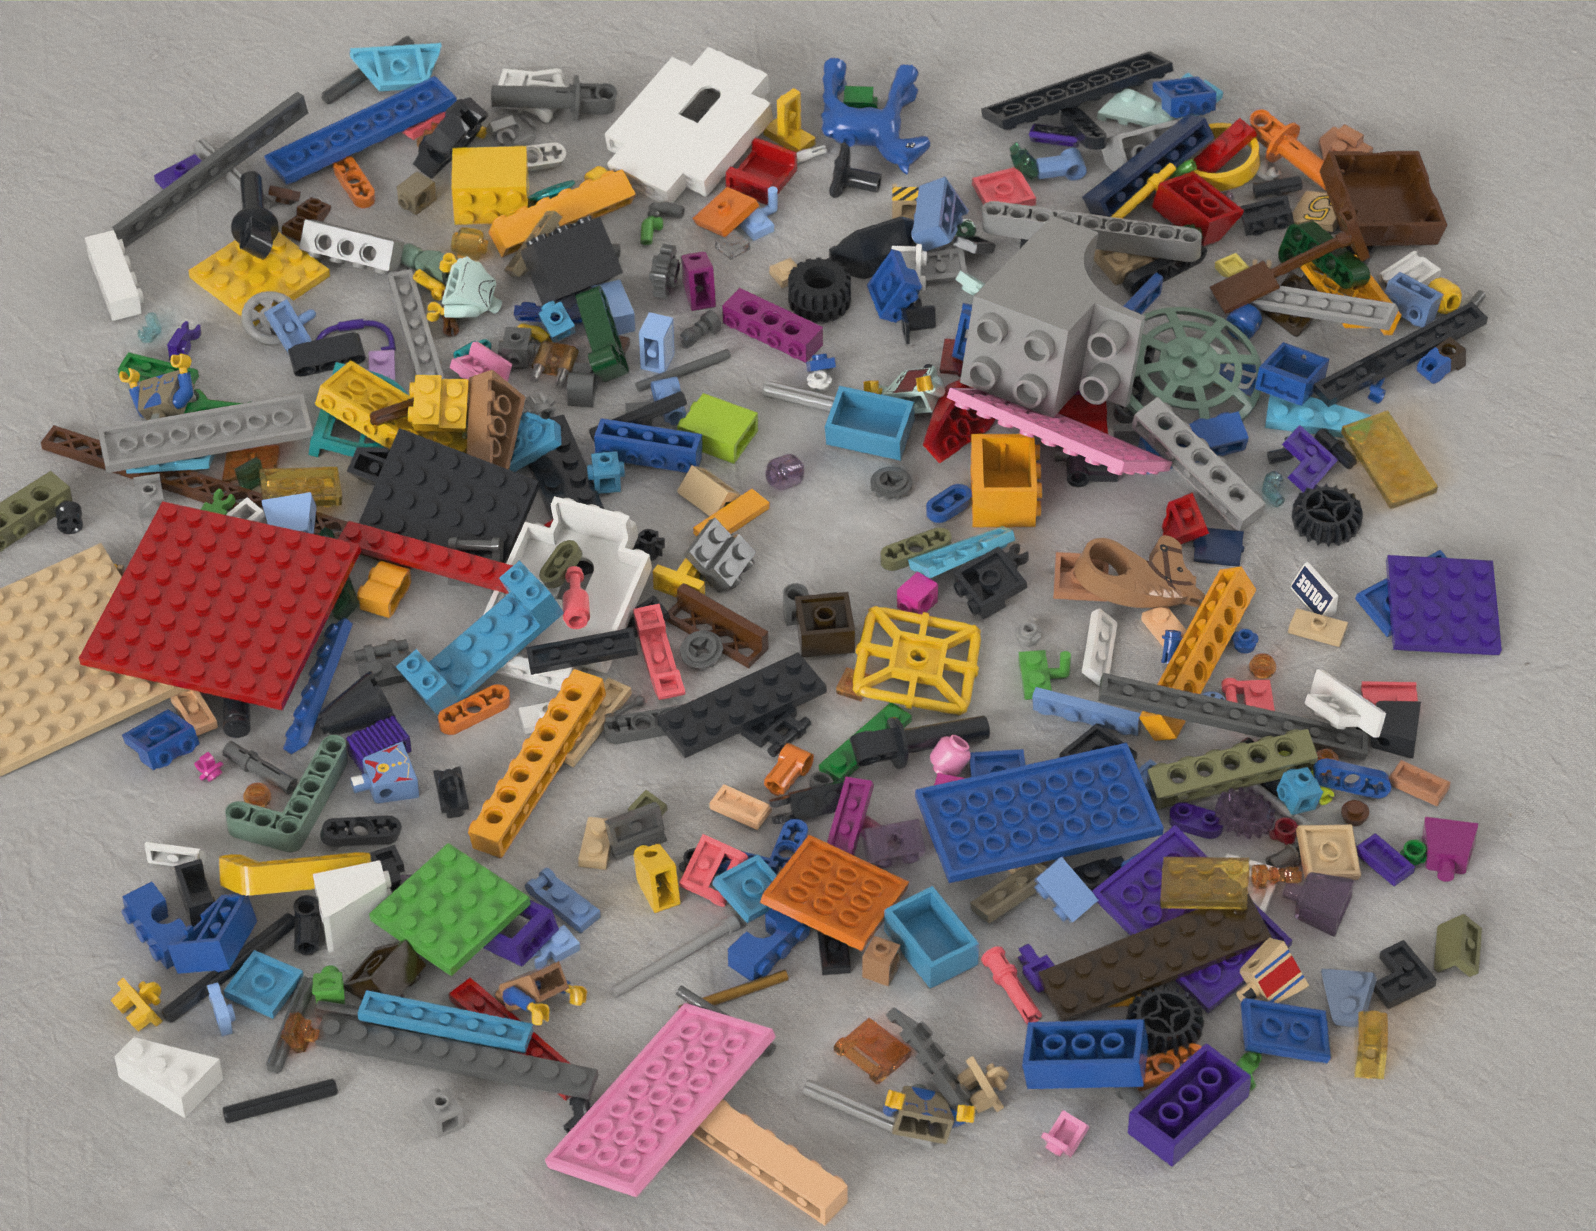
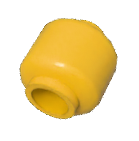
(1451, 294)

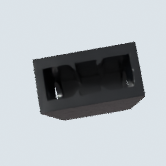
(1399, 727)

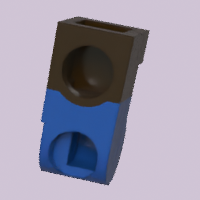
(1442, 360)

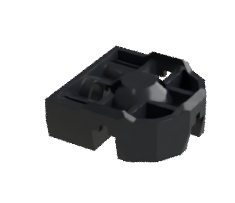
(455, 130)

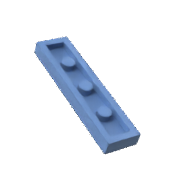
(1086, 711)

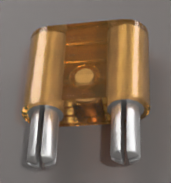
(554, 360)

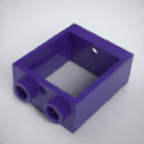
(521, 947)

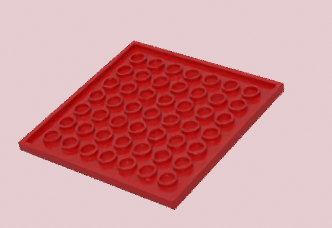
(221, 605)

